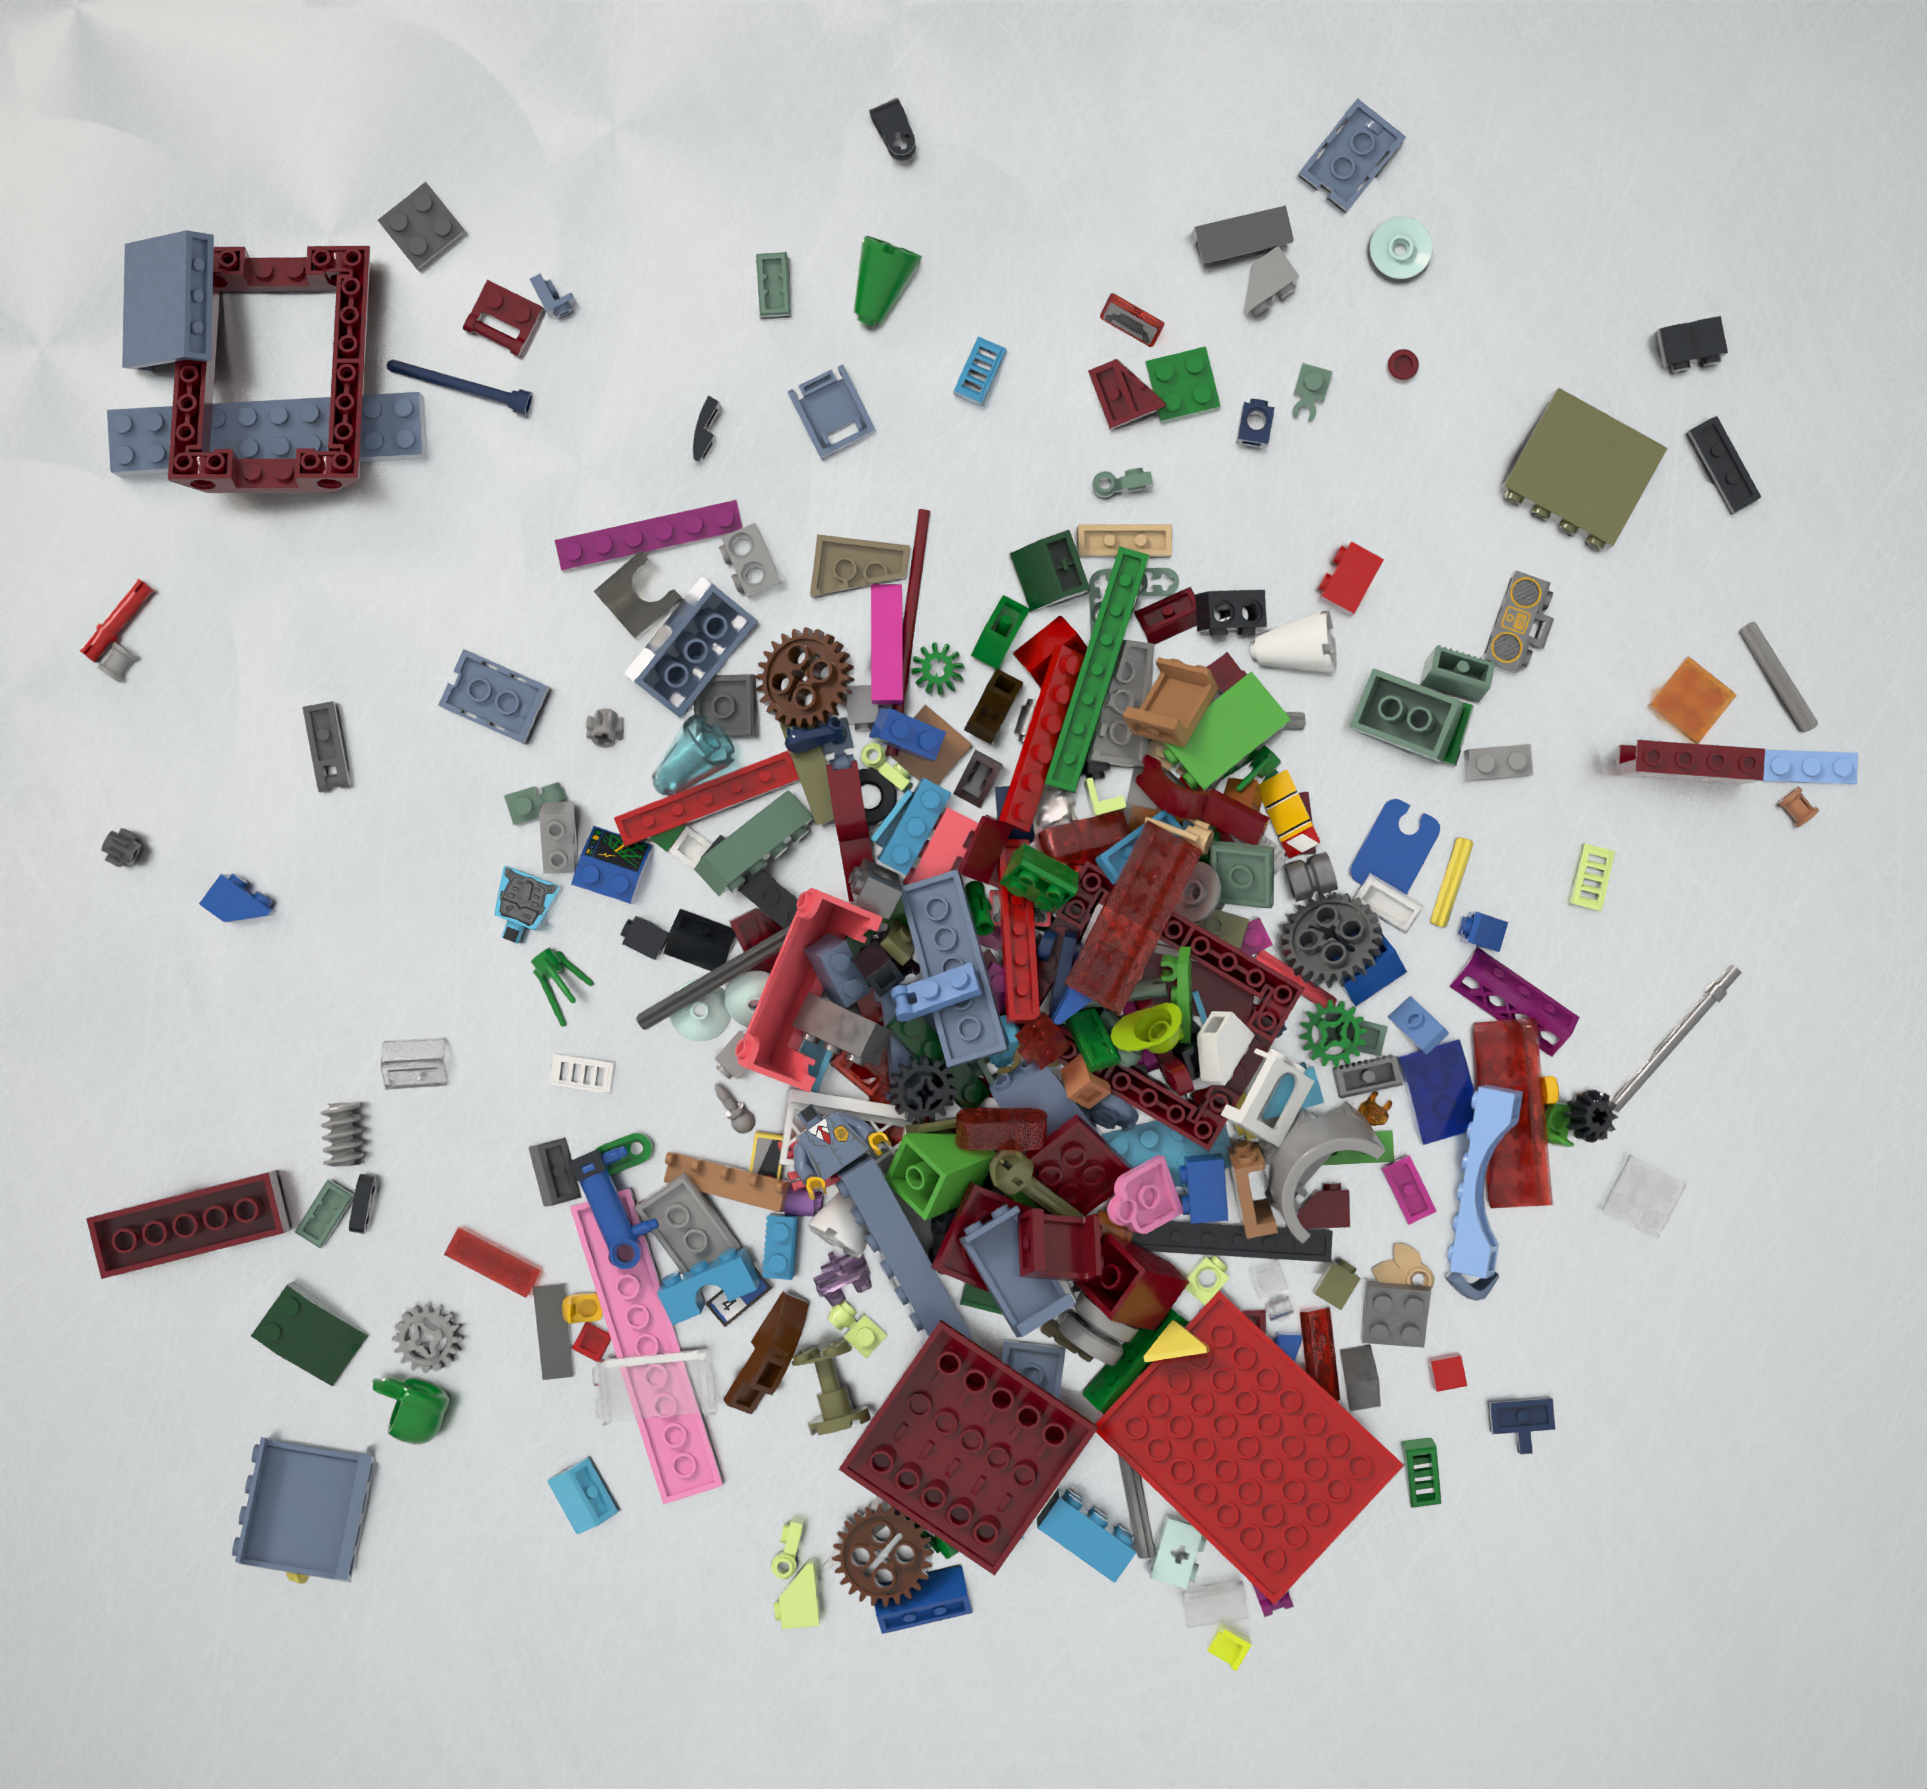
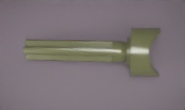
(1019, 1177)

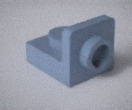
(547, 292)

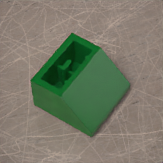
(1039, 879)

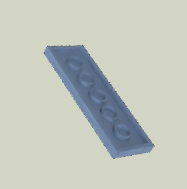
(945, 940)

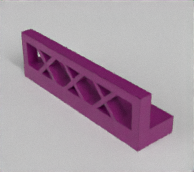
(1518, 996)

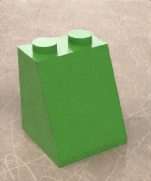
(935, 1172)

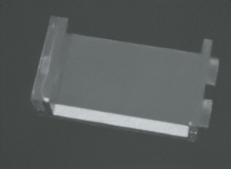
(655, 1385)

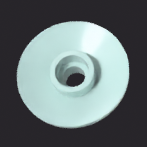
(1403, 232)
(741, 991)
(707, 1026)

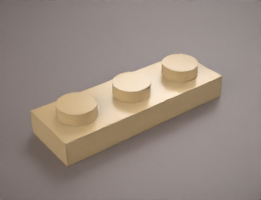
(1105, 539)

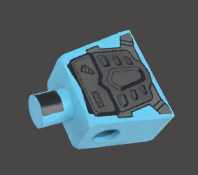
(524, 902)

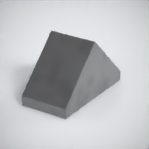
(978, 778)
(1360, 1377)

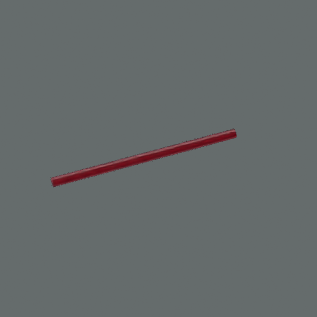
(912, 604)

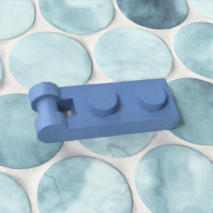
(936, 992)

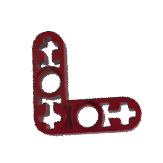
(1170, 1066)

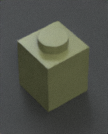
(1337, 1283)

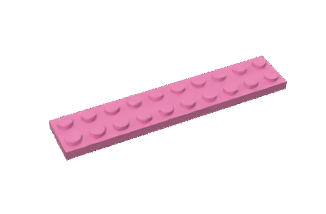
(640, 1326)

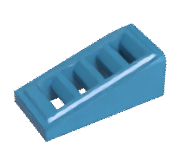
(968, 393)

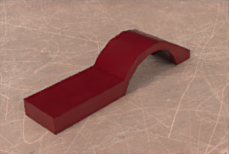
(1204, 805)
(849, 818)

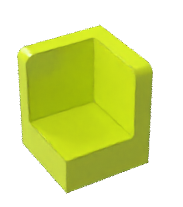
(1230, 1646)

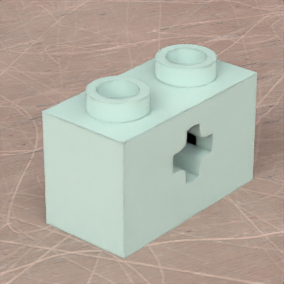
(1165, 1565)

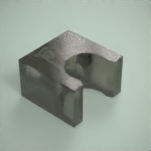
(622, 600)

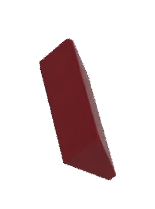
(1168, 616)

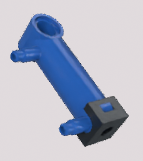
(606, 1205)

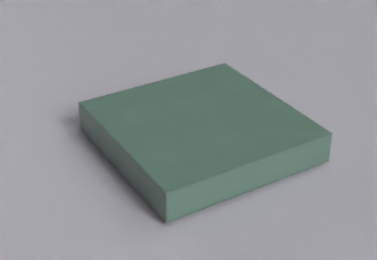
(1244, 873)

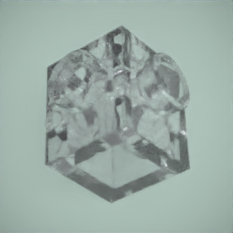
(1055, 808)

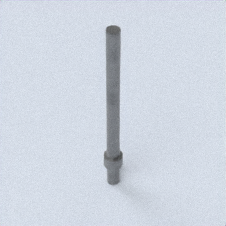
(1715, 992)

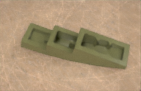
(814, 779)

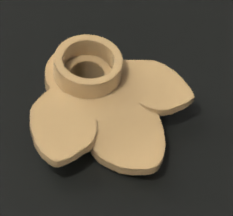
(1403, 1267)

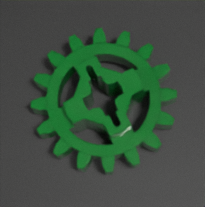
(1343, 1042)

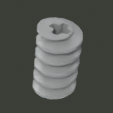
(342, 1134)

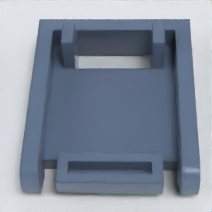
(829, 407)

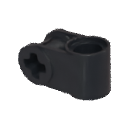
(892, 126)

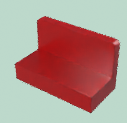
(1037, 651)

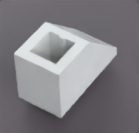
(1221, 1046)

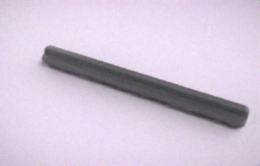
(712, 980)

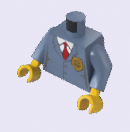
(831, 1145)

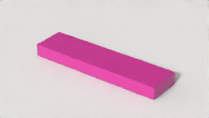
(886, 644)

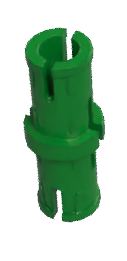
(980, 907)

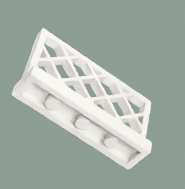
(825, 1104)

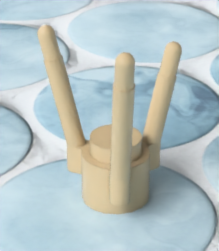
(1198, 835)

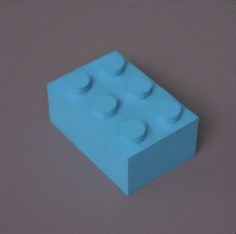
(1087, 1534)

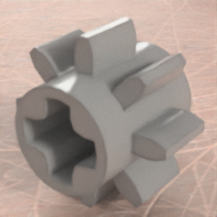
(604, 727)

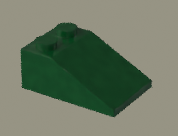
(309, 1334)

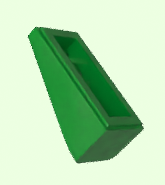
(1428, 1448)

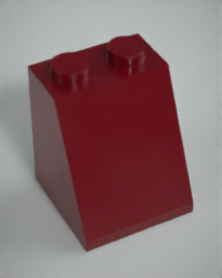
(1134, 1284)

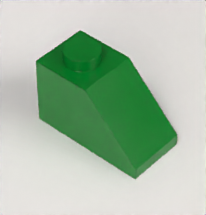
(1000, 632)

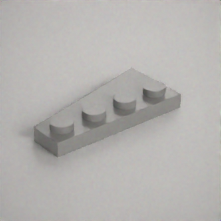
(1129, 687)

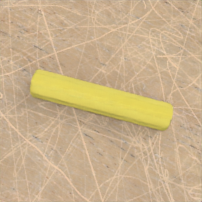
(1451, 882)

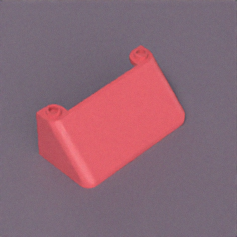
(770, 1039)

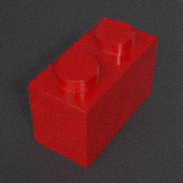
(1350, 579)

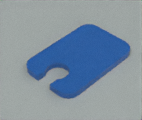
(1390, 852)

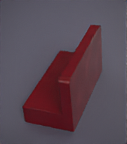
(985, 849)

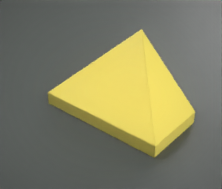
(1174, 1343)

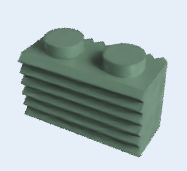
(1458, 673)

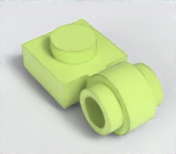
(894, 774)
(863, 1334)
(791, 1538)

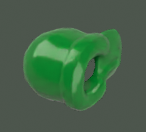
(417, 1409)

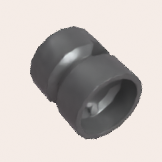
(1311, 876)

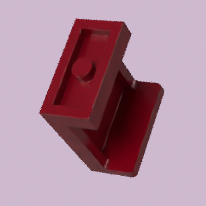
(1059, 1246)

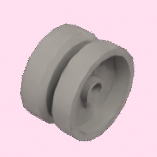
(1095, 1331)

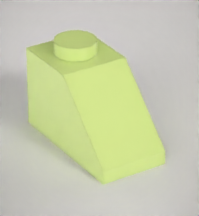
(799, 1599)

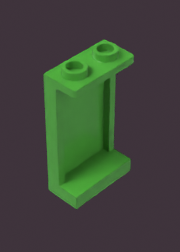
(1228, 733)

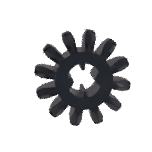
(1591, 1115)

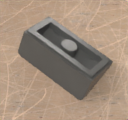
(554, 1172)

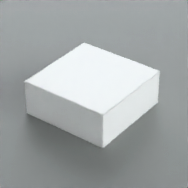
(690, 847)

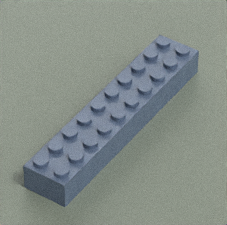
(270, 430)

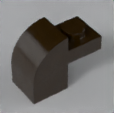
(993, 706)

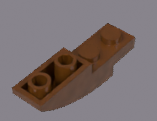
(772, 1354)

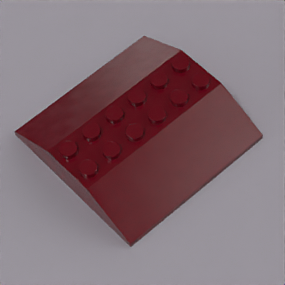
(968, 1447)

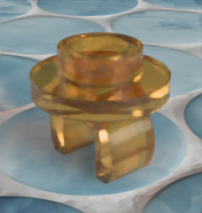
(1373, 1112)

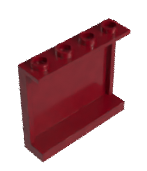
(1691, 762)

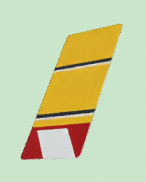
(1288, 814)

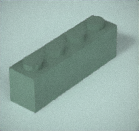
(754, 843)

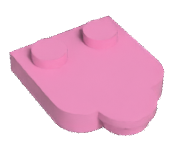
(1145, 1197)

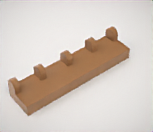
(729, 1181)

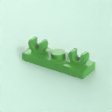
(1182, 992)

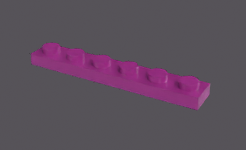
(648, 535)

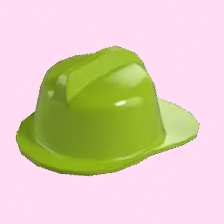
(1149, 1029)

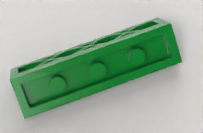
(1116, 1379)

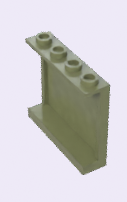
(1583, 470)

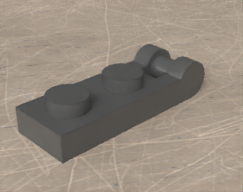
(326, 745)

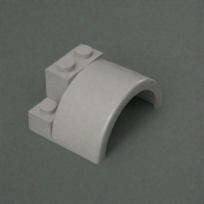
(1306, 1150)

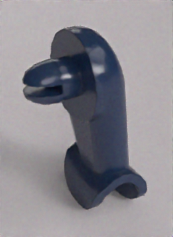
(804, 740)

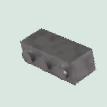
(841, 1030)

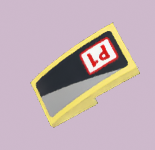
(766, 1154)

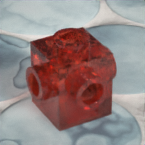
(1041, 1042)

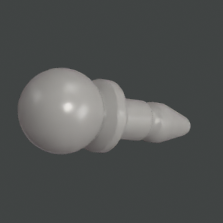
(741, 1118)

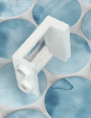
(1259, 1093)

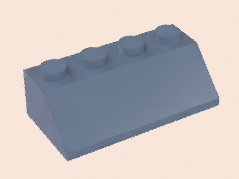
(691, 647)

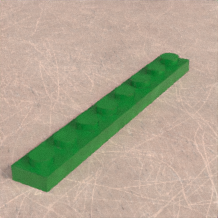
(1097, 670)

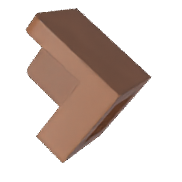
(1082, 1085)

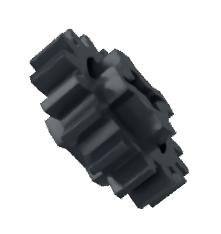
(908, 1087)

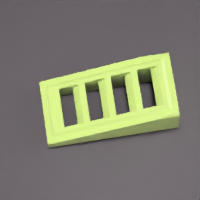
(1575, 898)

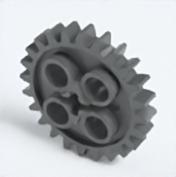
(1347, 918)

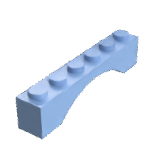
(1474, 1243)

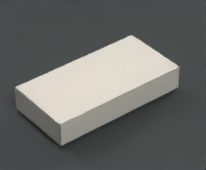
(1389, 903)

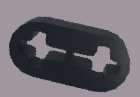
(362, 1203)

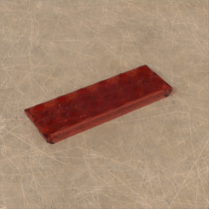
(1133, 917)
(1520, 1163)

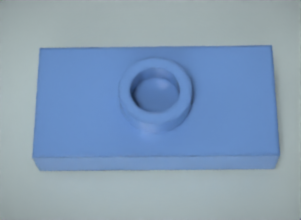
(1418, 1025)

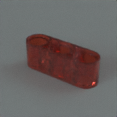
(1084, 837)
(1001, 1128)

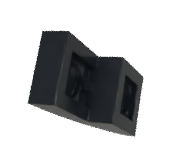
(704, 439)

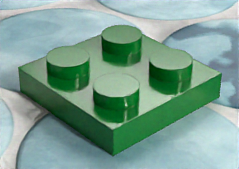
(1183, 383)

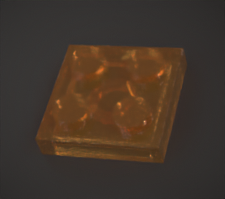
(1692, 700)

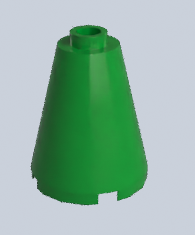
(881, 278)

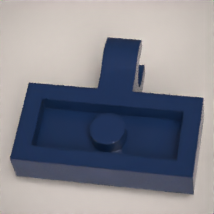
(1522, 1418)

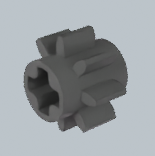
(121, 847)

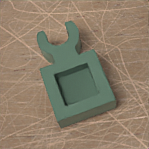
(1312, 387)

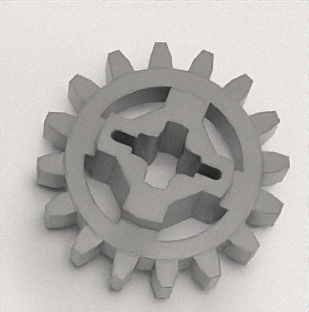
(430, 1352)

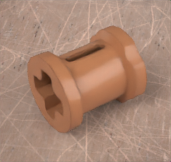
(1798, 807)

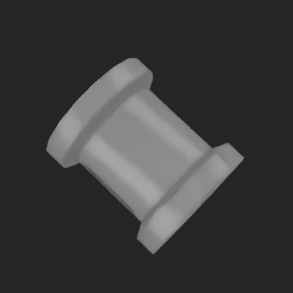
(117, 662)

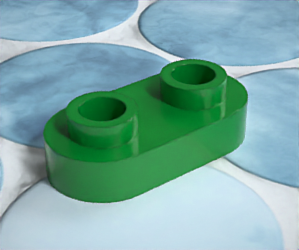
(632, 1158)

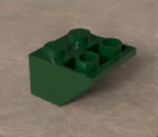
(1050, 571)

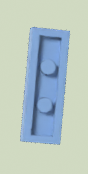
(1810, 767)

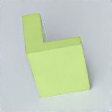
(1106, 806)

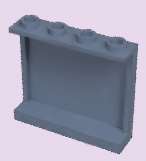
(168, 300)
(303, 1510)

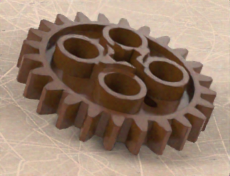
(784, 664)
(904, 1573)

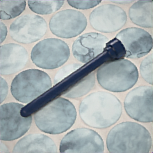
(518, 400)

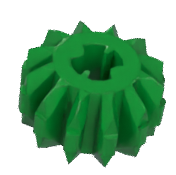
(948, 669)

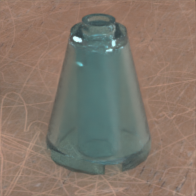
(693, 756)

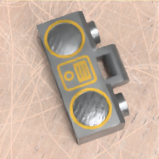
(1510, 633)

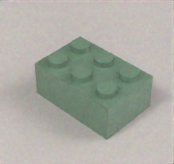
(1407, 715)

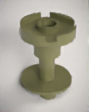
(833, 1400)

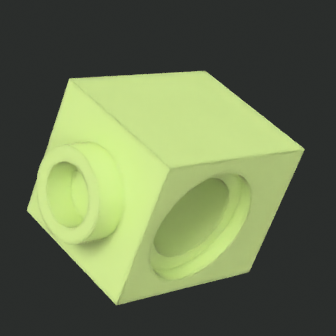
(1206, 1293)

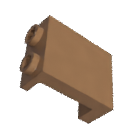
(1173, 703)
(1254, 1215)

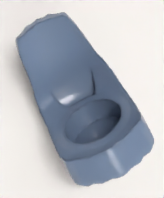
(1474, 1291)

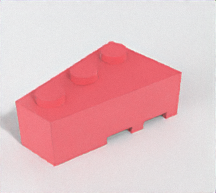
(945, 848)

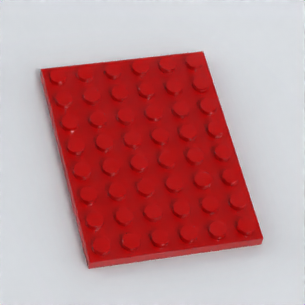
(1249, 1449)

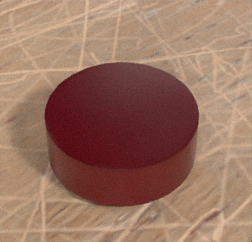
(1402, 365)

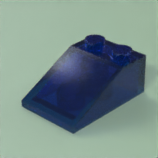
(1438, 1090)

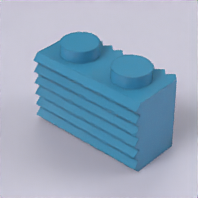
(780, 1246)

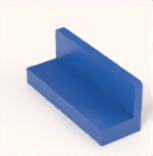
(939, 1599)

